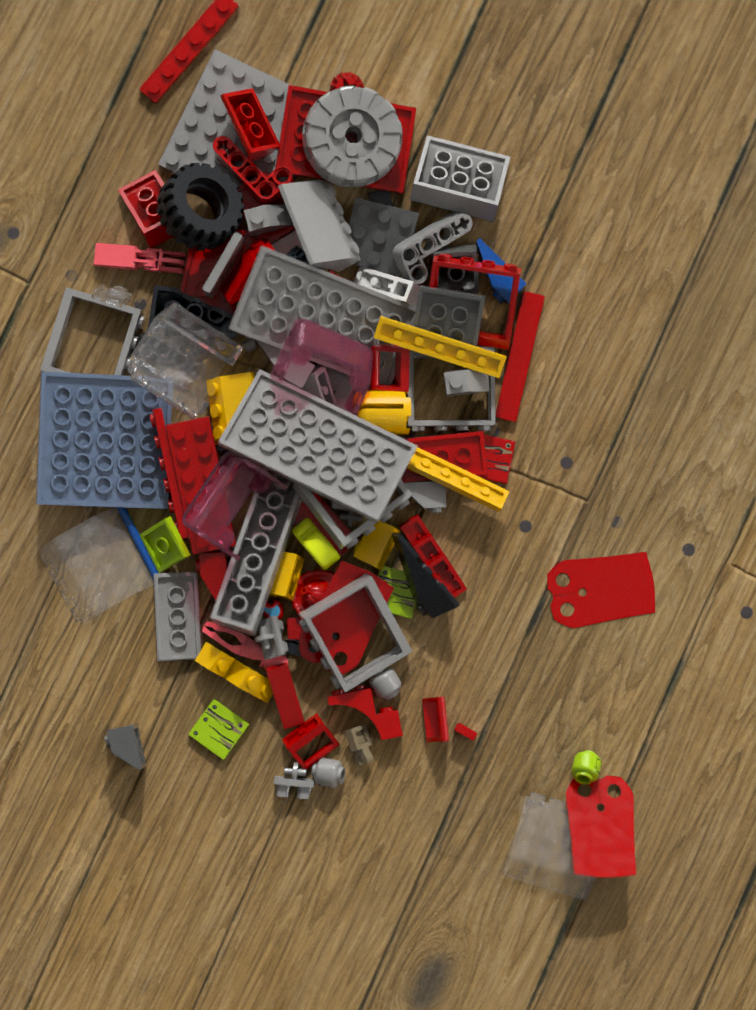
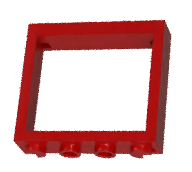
(486, 266)

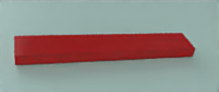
(519, 356)

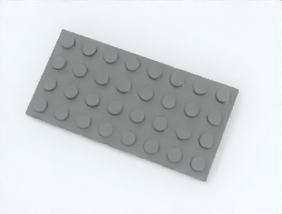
(289, 290)
(318, 445)

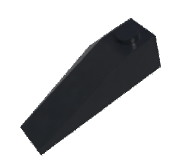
(211, 315)
(429, 594)

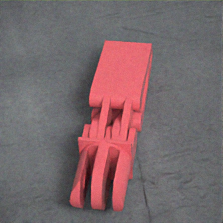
(132, 258)
(248, 647)

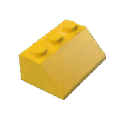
(224, 398)

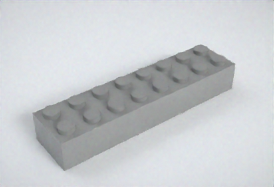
(261, 550)

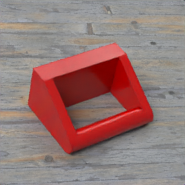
(402, 363)
(435, 719)
(303, 735)

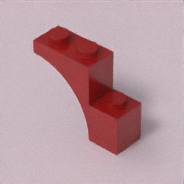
(361, 698)

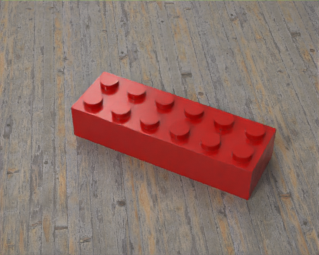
(193, 460)

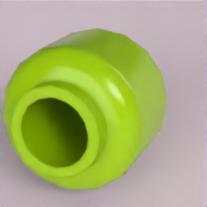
(586, 767)

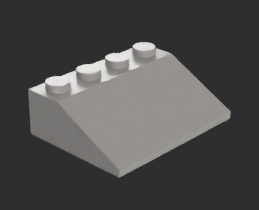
(460, 178)
(320, 224)

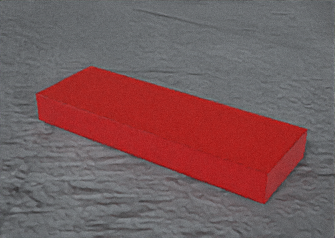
(285, 695)

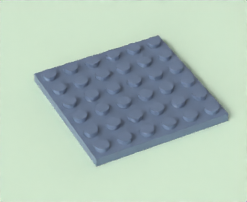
(98, 442)

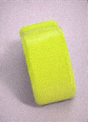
(316, 543)

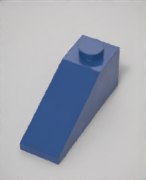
(499, 284)

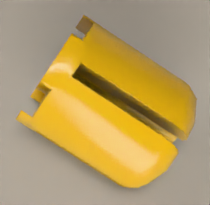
(386, 410)

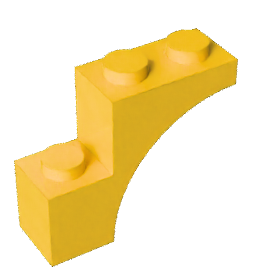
(235, 672)

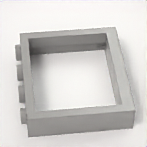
(62, 321)
(442, 425)
(366, 528)
(402, 647)

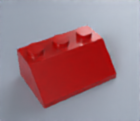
(250, 123)

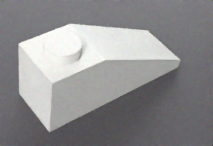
(389, 285)

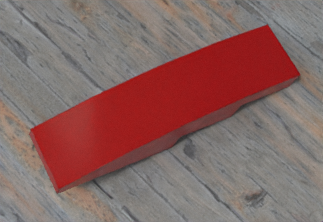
(432, 555)

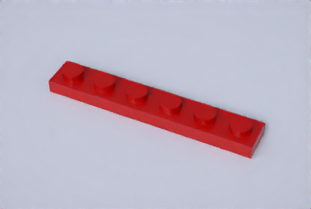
(188, 49)
(167, 464)

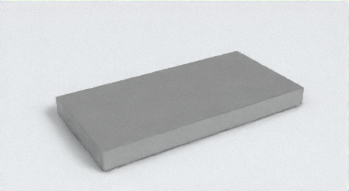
(177, 616)

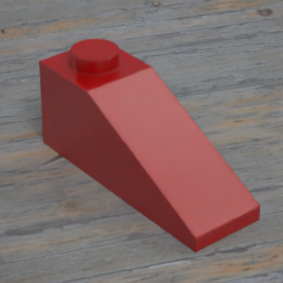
(212, 570)

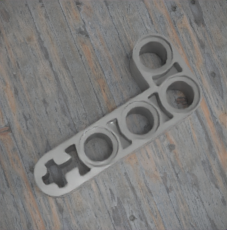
(433, 243)

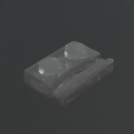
(115, 296)

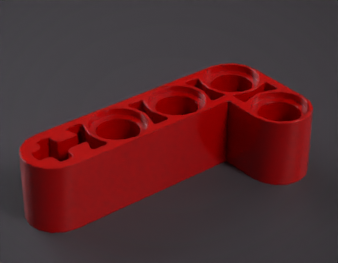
(248, 169)

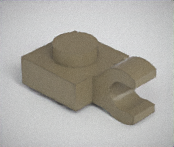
(359, 741)

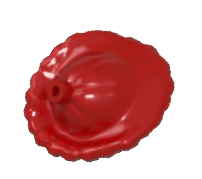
(310, 589)

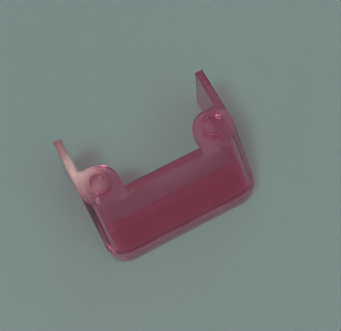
(310, 338)
(223, 497)

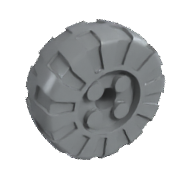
(356, 113)

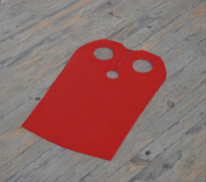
(614, 587)
(351, 618)
(605, 838)

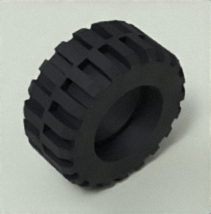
(215, 190)

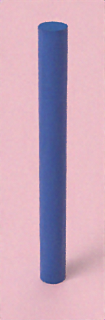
(137, 540)

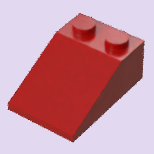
(141, 202)
(236, 282)

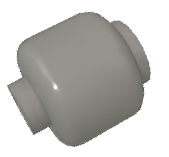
(385, 683)
(328, 773)

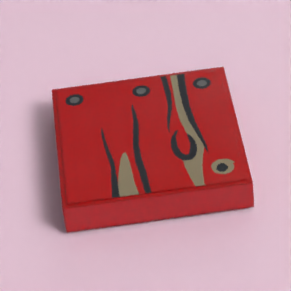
(498, 458)

